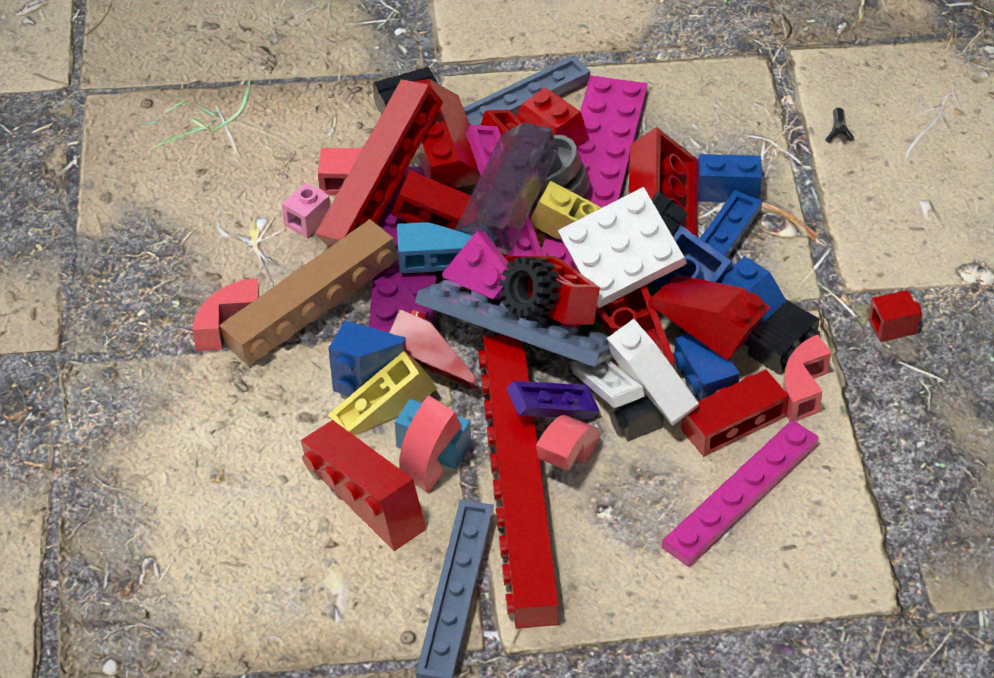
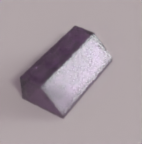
(510, 184)

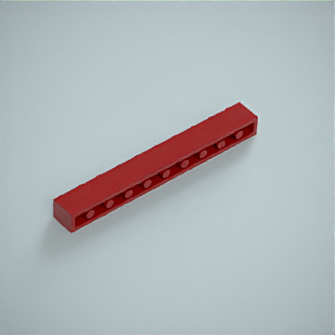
(518, 487)

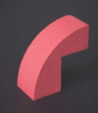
(218, 309)
(804, 365)
(425, 440)
(566, 441)

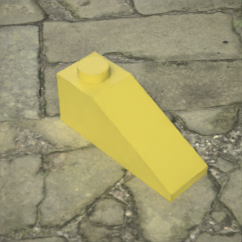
(384, 395)

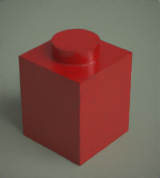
(894, 315)

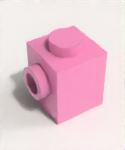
(305, 209)

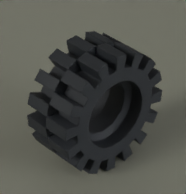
(543, 286)

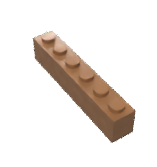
(309, 292)

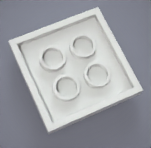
(622, 246)

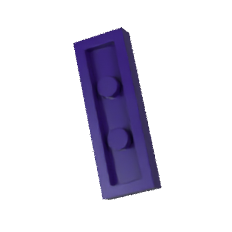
(552, 400)

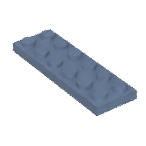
(538, 331)

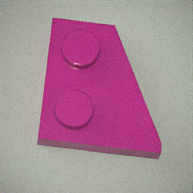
(478, 266)

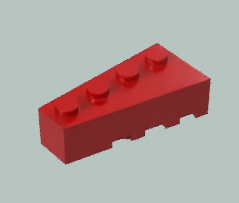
(636, 307)
(366, 483)

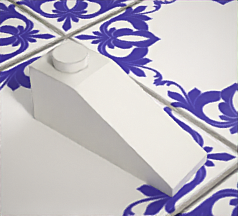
(651, 369)

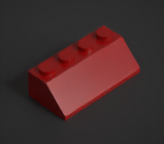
(445, 147)
(668, 168)

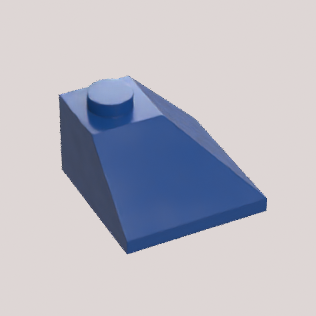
(756, 280)

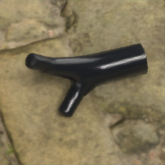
(839, 125)

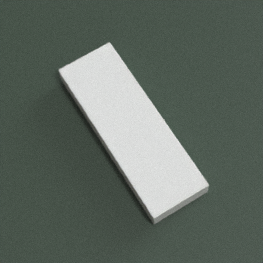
(608, 382)

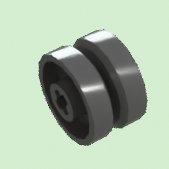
(566, 169)

